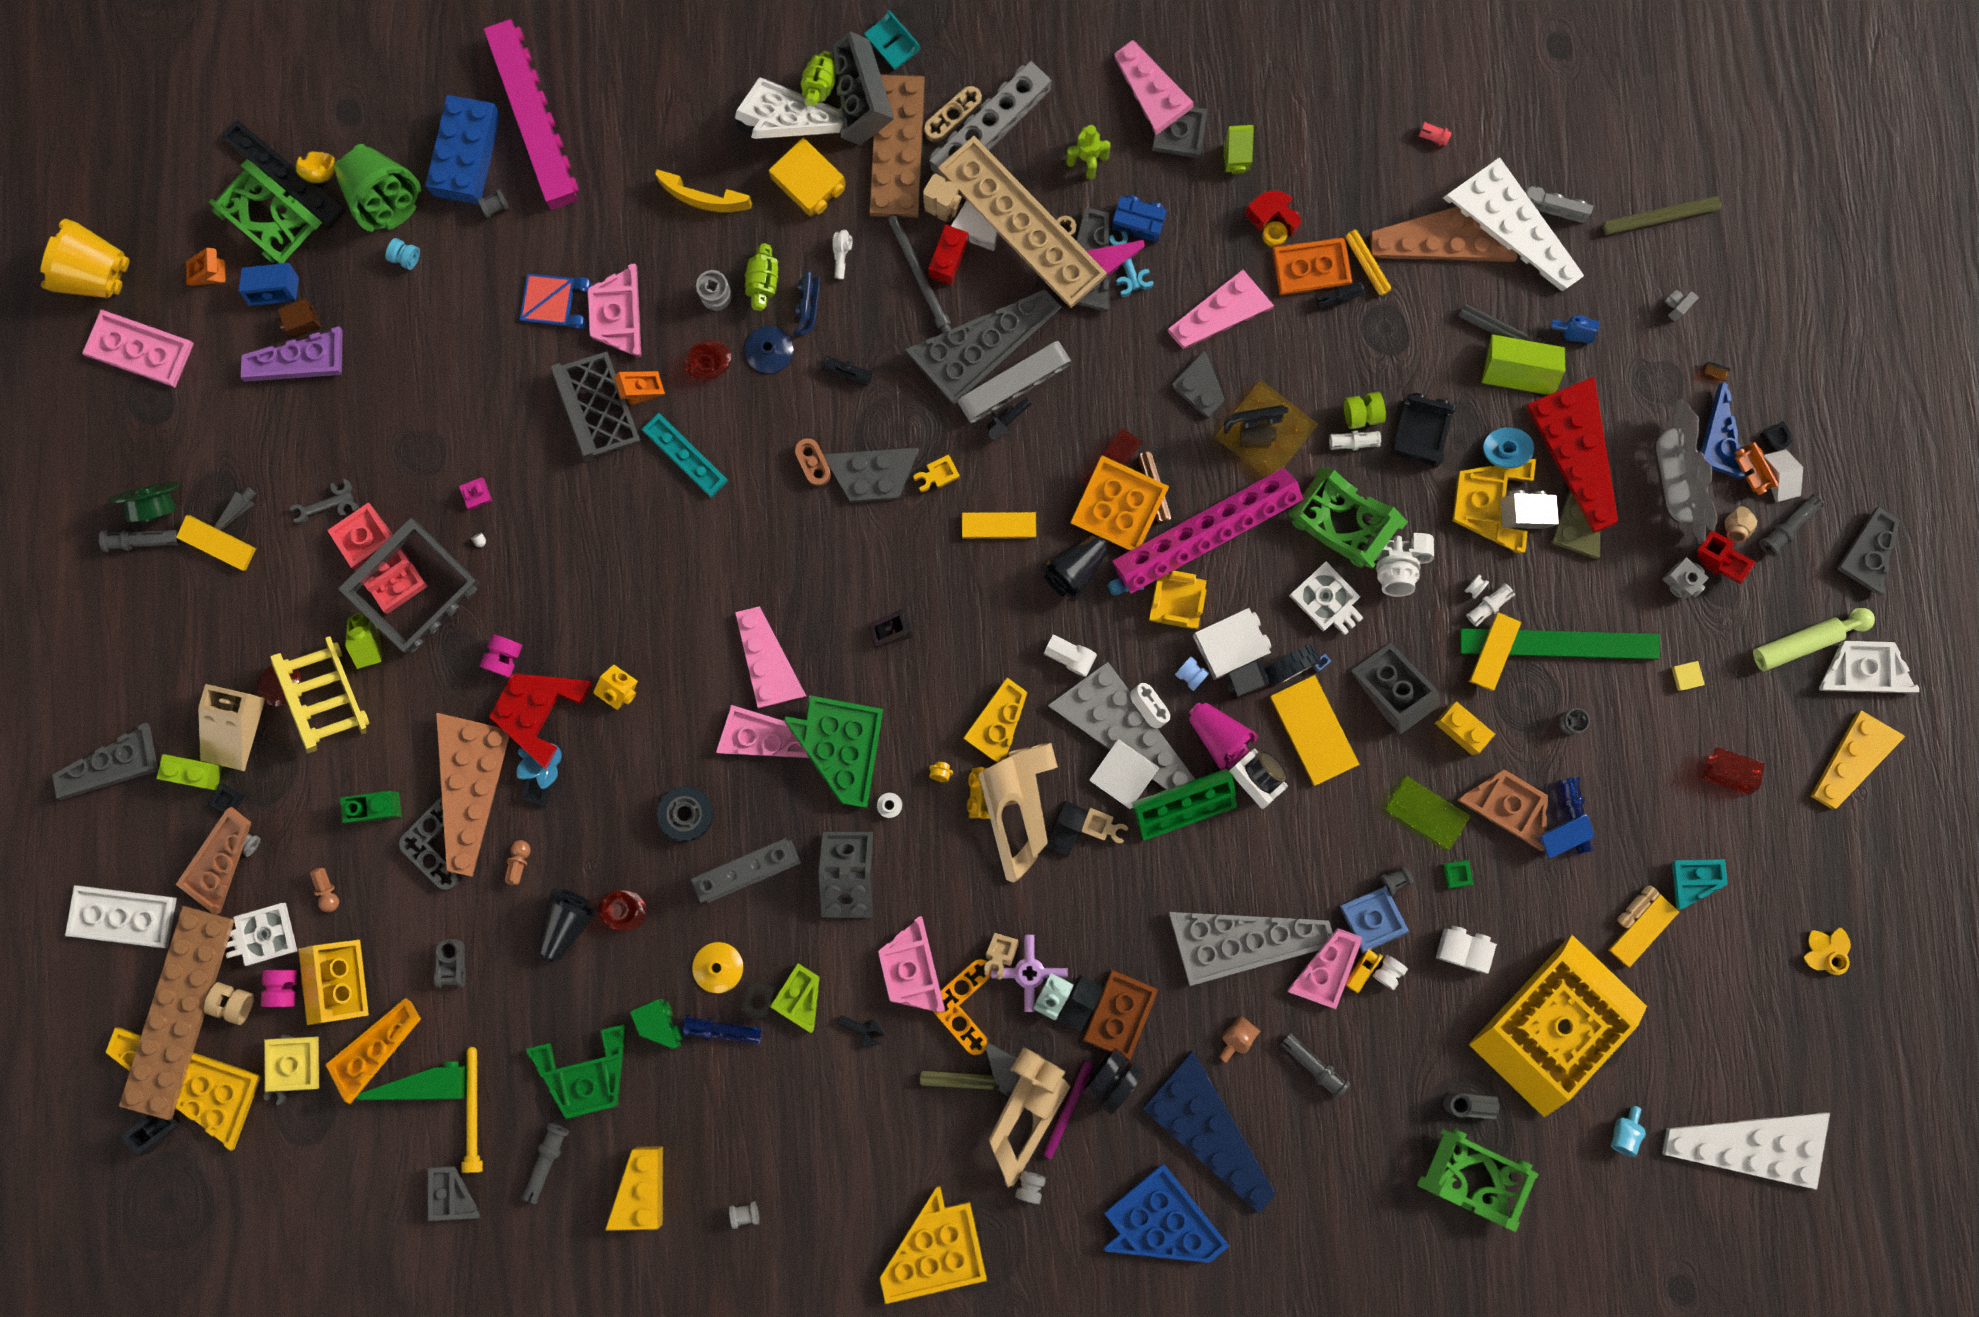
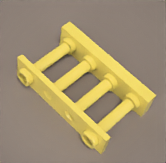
(295, 690)

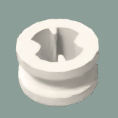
(1476, 586)

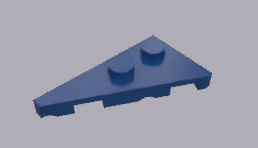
(1722, 436)

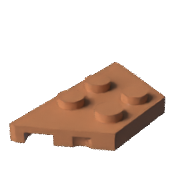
(1510, 805)

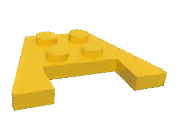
(1479, 502)

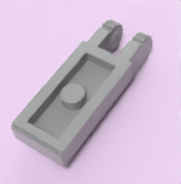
(1557, 205)

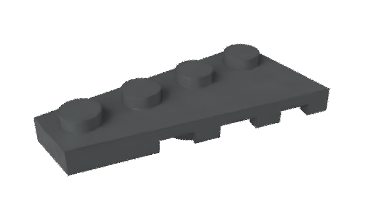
(1091, 236)
(120, 761)

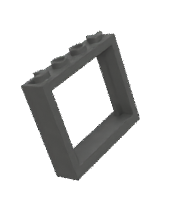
(379, 558)

